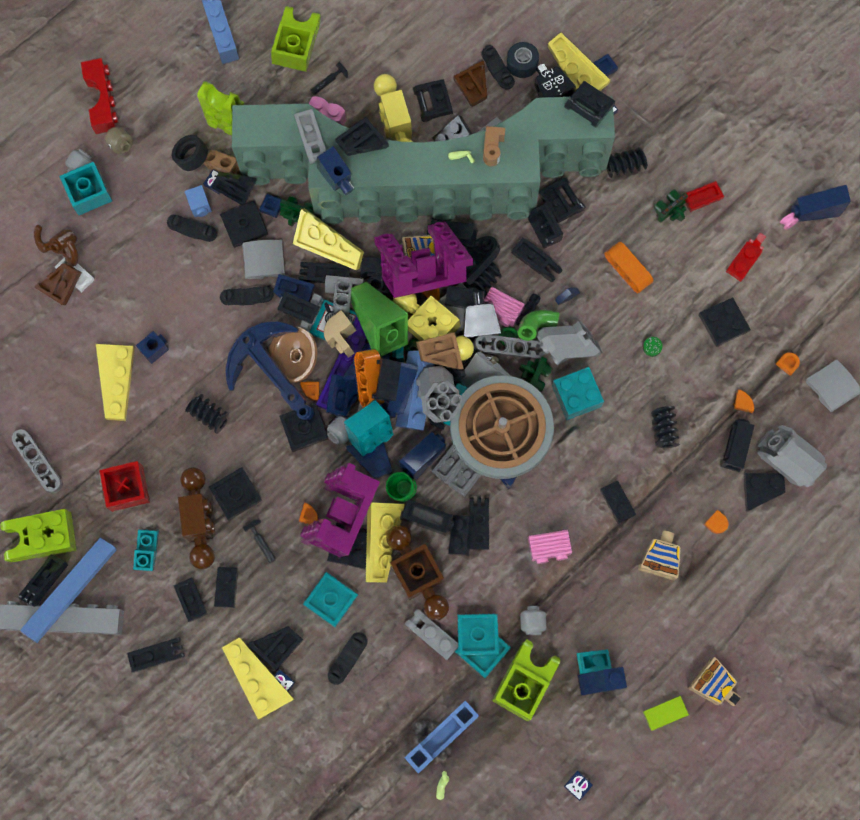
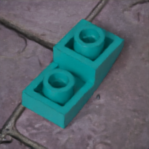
(146, 550)

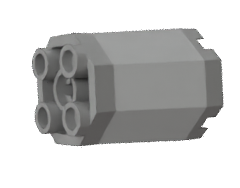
(568, 342)
(438, 394)
(791, 456)

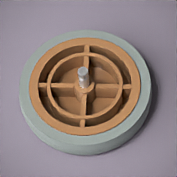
(502, 427)

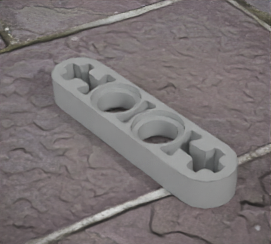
(509, 346)
(37, 461)

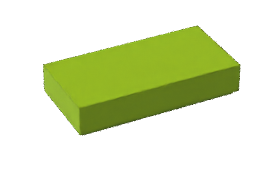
(665, 713)

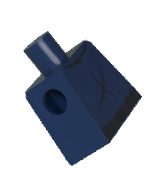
(331, 165)

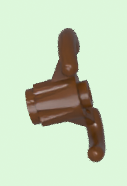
(61, 244)

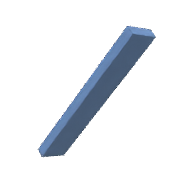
(68, 590)

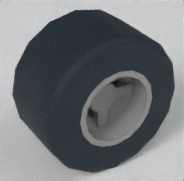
(522, 59)

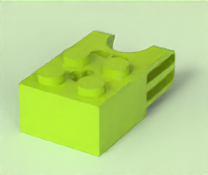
(295, 41)
(217, 106)
(35, 537)
(530, 678)

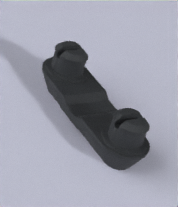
(497, 67)
(191, 228)
(246, 296)
(347, 658)

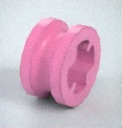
(789, 221)

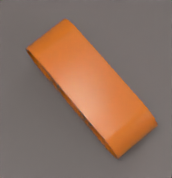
(629, 267)
(367, 375)

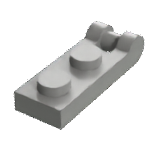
(310, 134)
(432, 635)

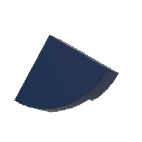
(567, 295)

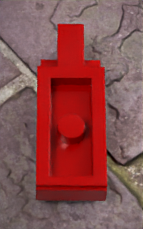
(746, 258)

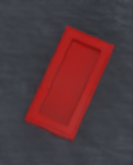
(703, 196)

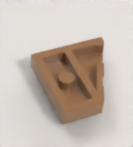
(441, 351)

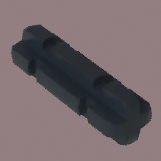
(529, 307)

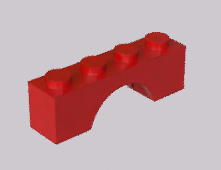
(102, 114)

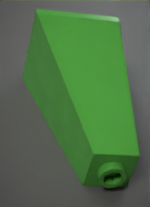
(380, 319)

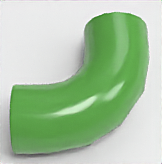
(536, 320)

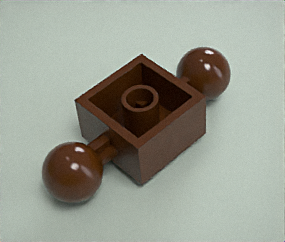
(196, 518)
(399, 538)

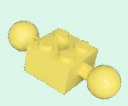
(393, 109)
(429, 313)

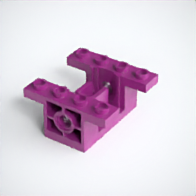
(422, 271)
(350, 484)

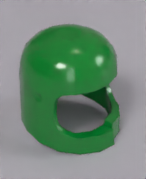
(407, 486)

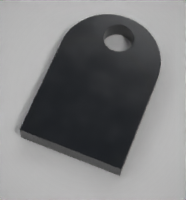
(482, 257)

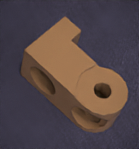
(491, 150)
(221, 162)

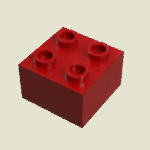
(124, 486)

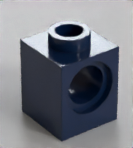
(145, 344)

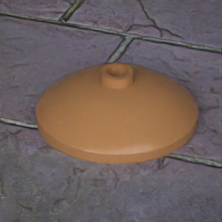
(286, 352)

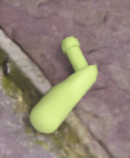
(460, 154)
(441, 786)

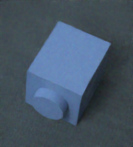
(198, 201)

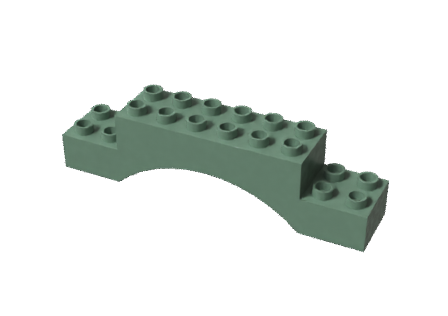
(419, 176)

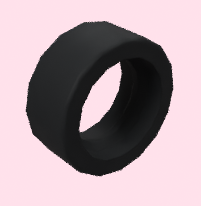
(183, 146)

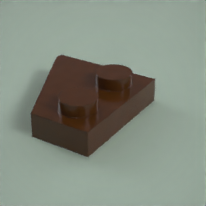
(473, 83)
(60, 283)

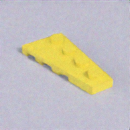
(576, 64)
(323, 240)
(115, 373)
(378, 553)
(256, 680)

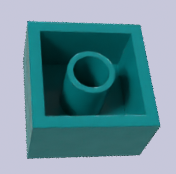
(85, 188)
(577, 393)
(369, 428)

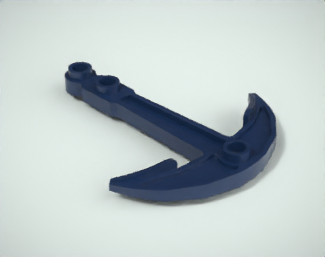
(255, 348)

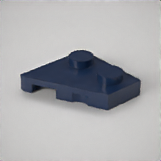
(294, 287)
(340, 396)
(375, 462)

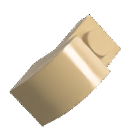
(337, 330)

